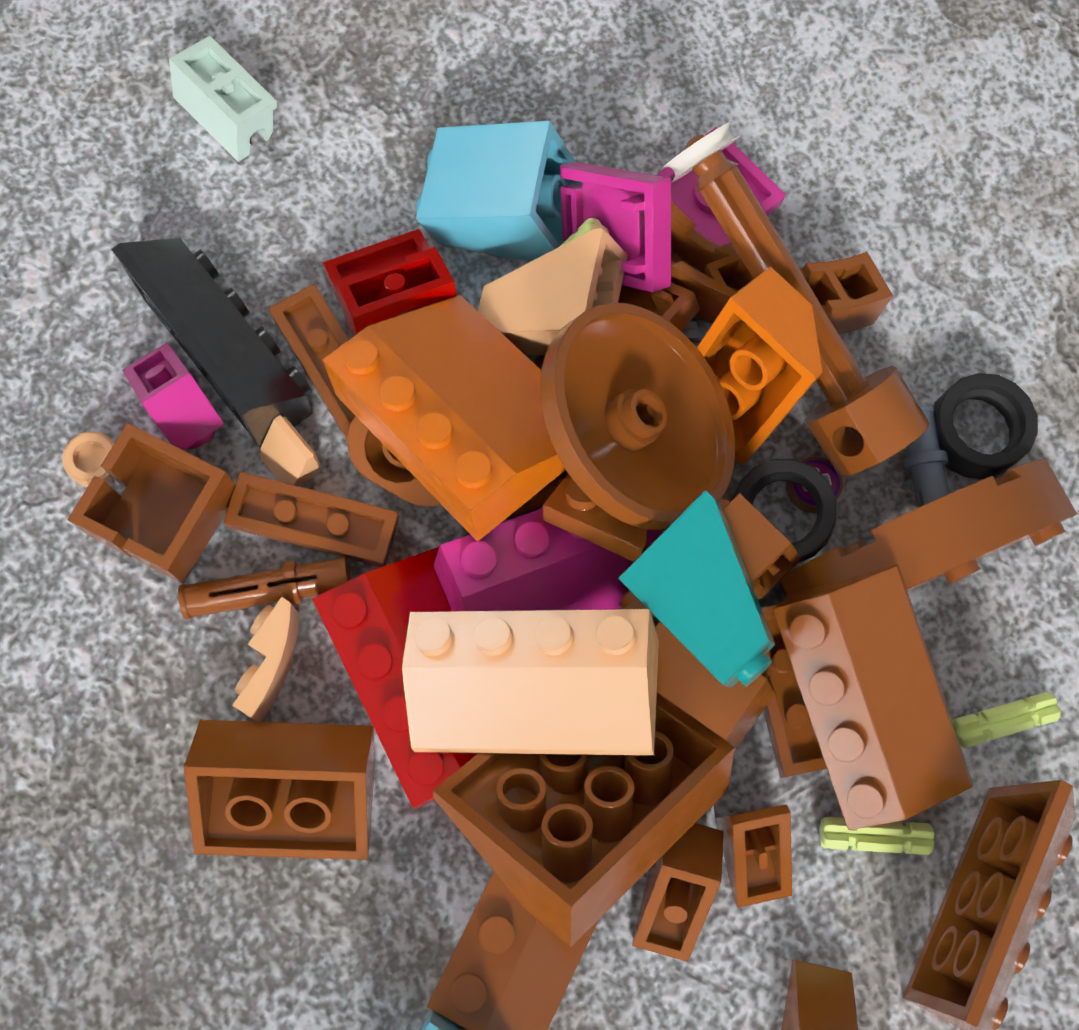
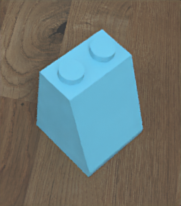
(496, 189)

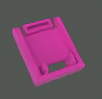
(633, 210)

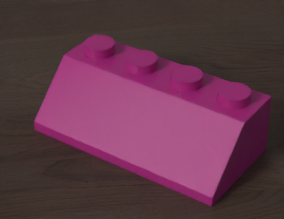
(531, 568)

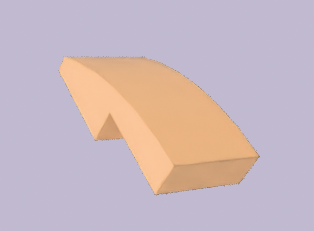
(275, 639)

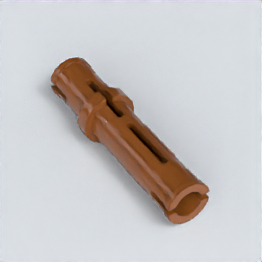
(202, 597)

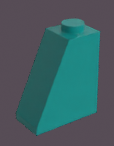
(704, 593)

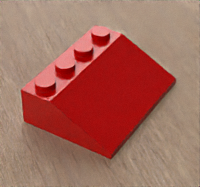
(369, 630)

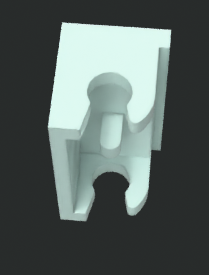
(221, 96)

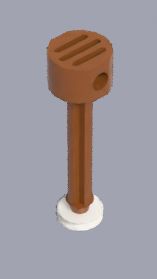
(863, 415)

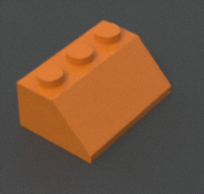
(763, 357)

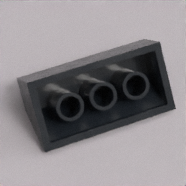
(215, 333)

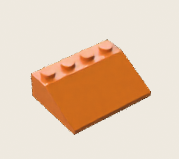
(451, 408)

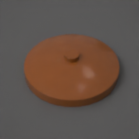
(636, 415)

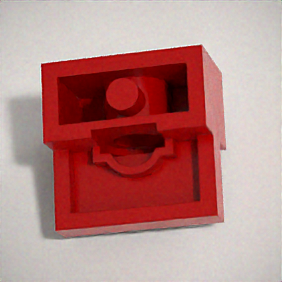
(388, 280)

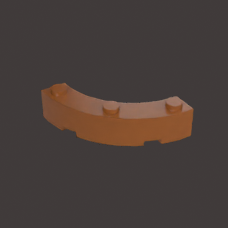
(847, 288)
(951, 531)

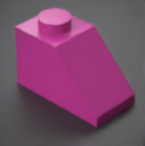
(173, 398)

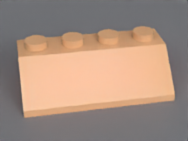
(532, 681)

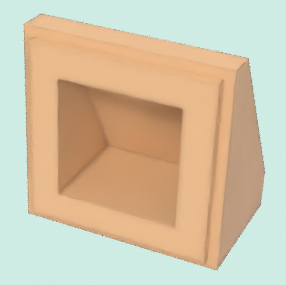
(288, 454)

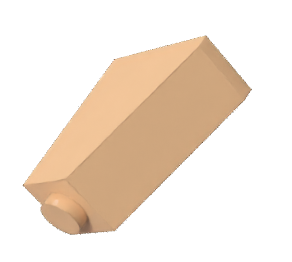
(553, 290)

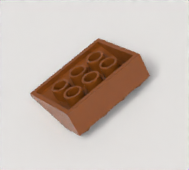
(586, 826)
(993, 904)

